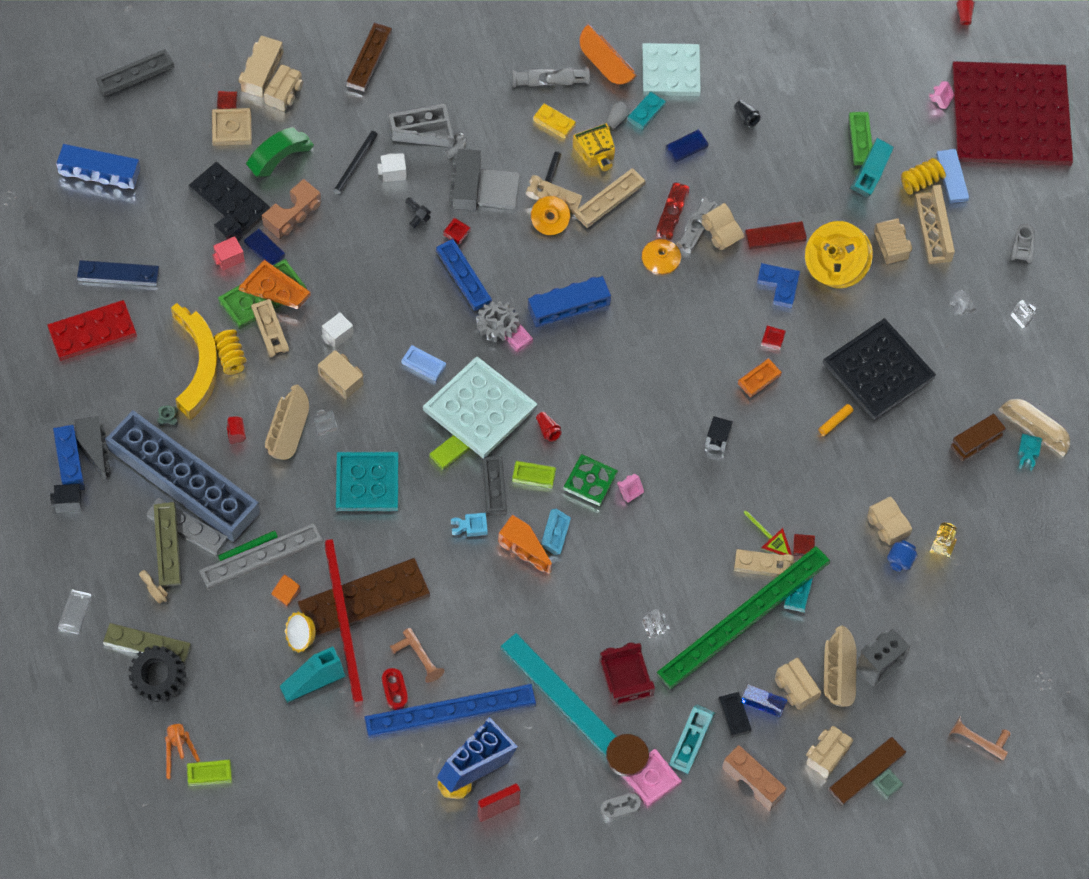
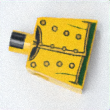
(595, 146)

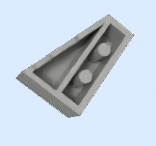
(422, 126)

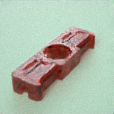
(675, 200)

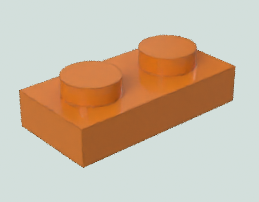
(759, 378)

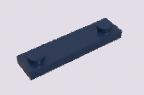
(118, 273)

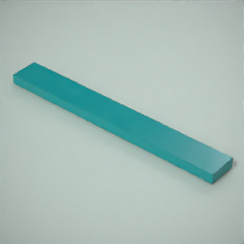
(558, 692)

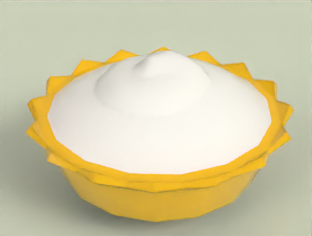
(300, 632)

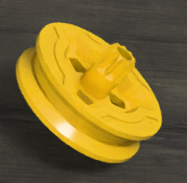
(853, 264)

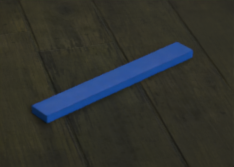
(450, 711)

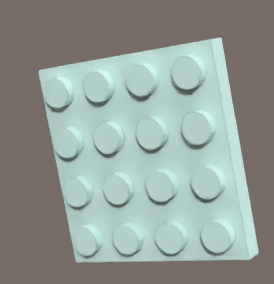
(480, 407)

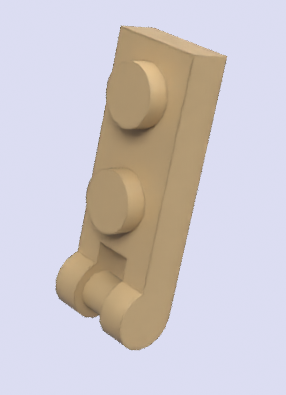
(570, 198)
(269, 327)
(761, 563)

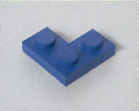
(783, 279)

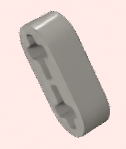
(621, 812)

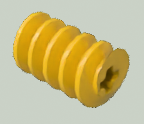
(922, 175)
(230, 352)

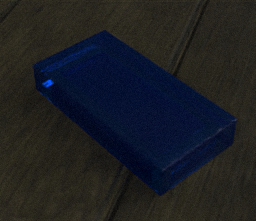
(687, 146)
(264, 247)
(764, 700)

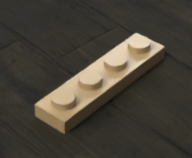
(609, 198)

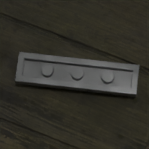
(135, 72)

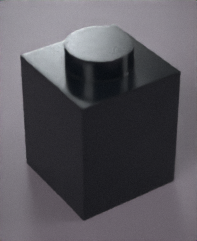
(228, 228)
(718, 433)
(66, 498)

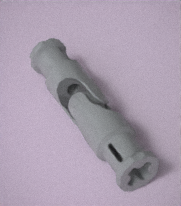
(562, 76)

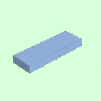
(954, 179)

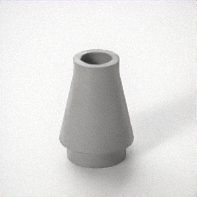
(617, 114)

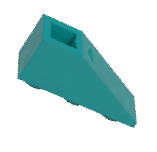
(872, 168)
(313, 674)

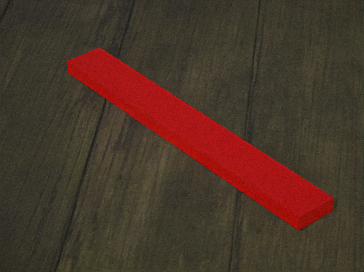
(343, 623)

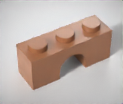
(281, 220)
(764, 785)

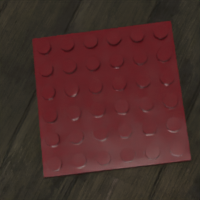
(1012, 113)

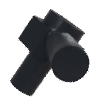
(422, 213)

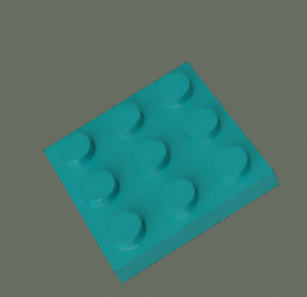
(367, 481)

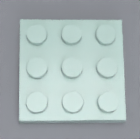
(671, 69)

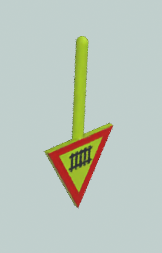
(777, 544)

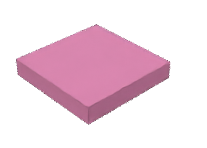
(654, 780)

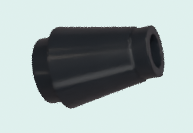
(747, 113)

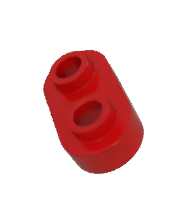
(394, 690)

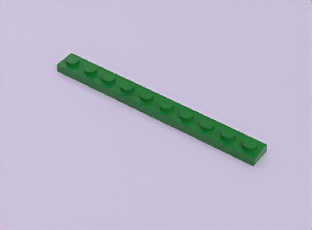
(743, 617)

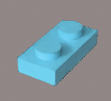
(555, 531)

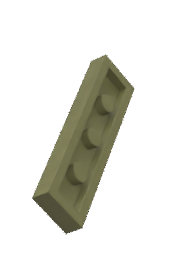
(167, 544)
(137, 640)

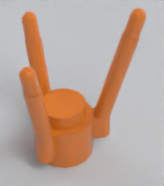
(177, 737)

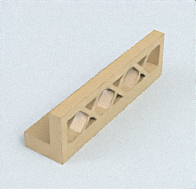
(941, 221)

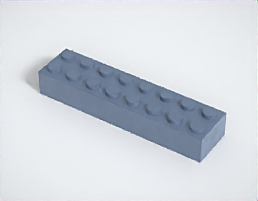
(183, 476)

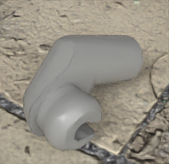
(459, 143)

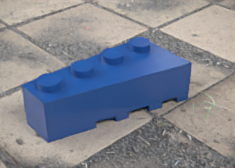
(478, 756)

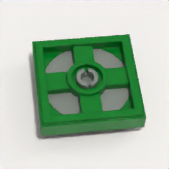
(590, 480)

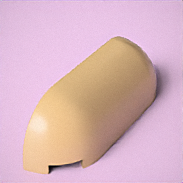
(287, 424)
(1037, 424)
(840, 668)

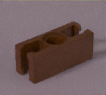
(978, 437)

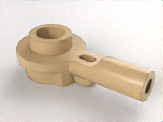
(157, 592)

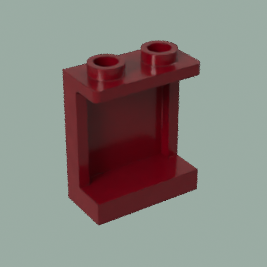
(626, 674)

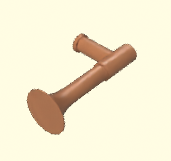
(433, 672)
(995, 749)

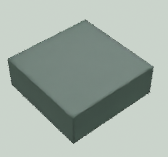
(887, 783)

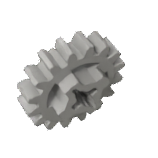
(497, 321)

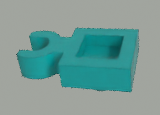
(1029, 449)

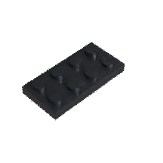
(229, 196)

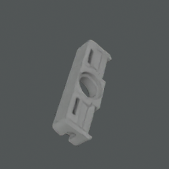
(692, 235)

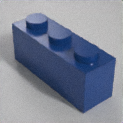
(68, 456)

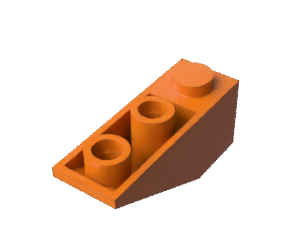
(521, 539)

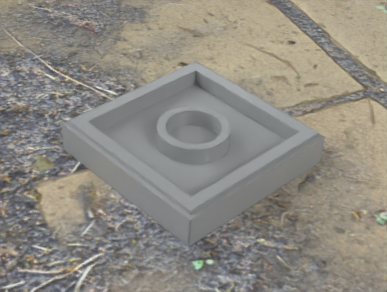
(498, 189)

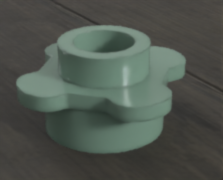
(163, 411)

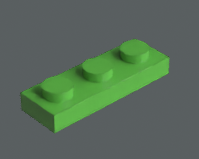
(860, 136)

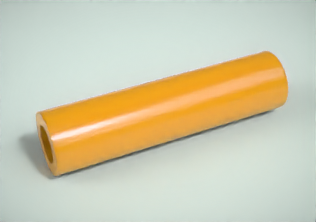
(835, 420)

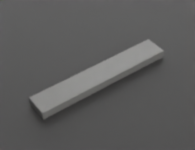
(261, 556)

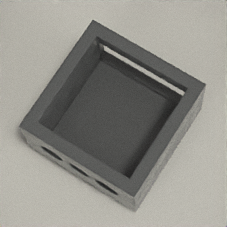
(871, 668)

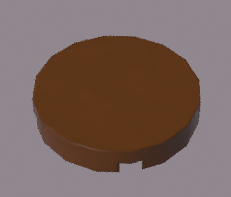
(627, 755)

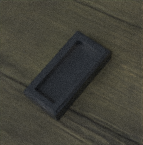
(734, 714)

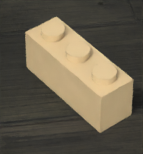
(261, 66)

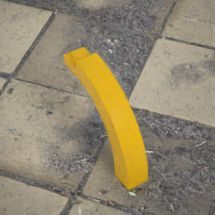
(198, 392)

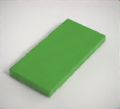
(239, 303)

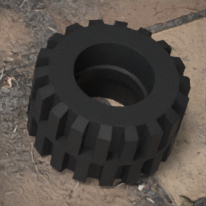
(145, 662)

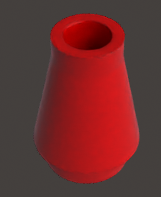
(965, 10)
(549, 428)

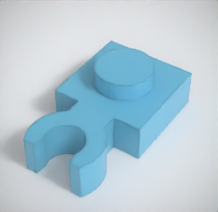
(473, 524)

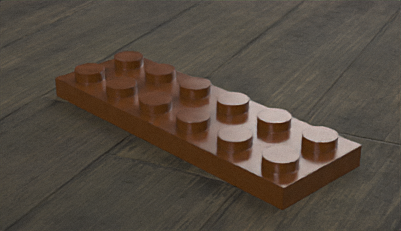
(367, 597)

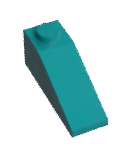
(692, 738)

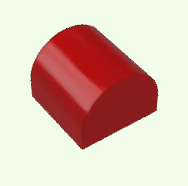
(235, 430)

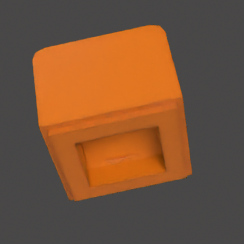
(286, 590)

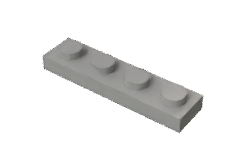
(195, 530)

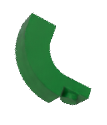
(276, 148)

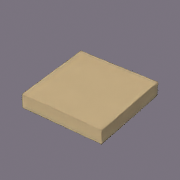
(231, 126)

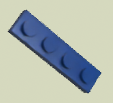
(463, 274)

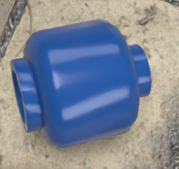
(902, 556)

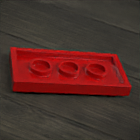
(91, 330)

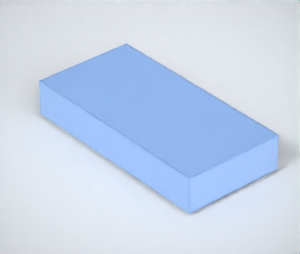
(423, 363)

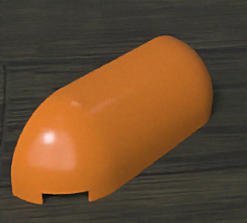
(605, 57)

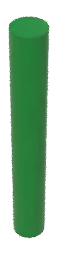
(249, 545)

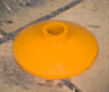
(547, 205)
(661, 263)

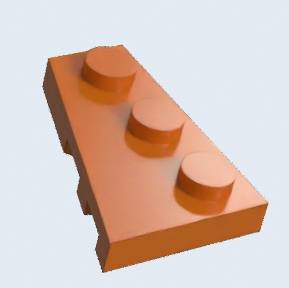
(273, 284)

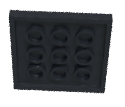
(879, 368)

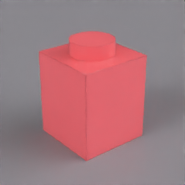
(228, 253)

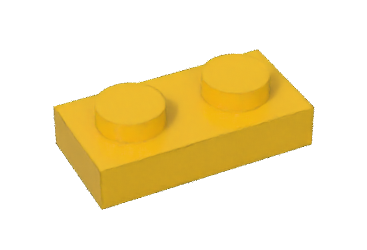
(554, 121)

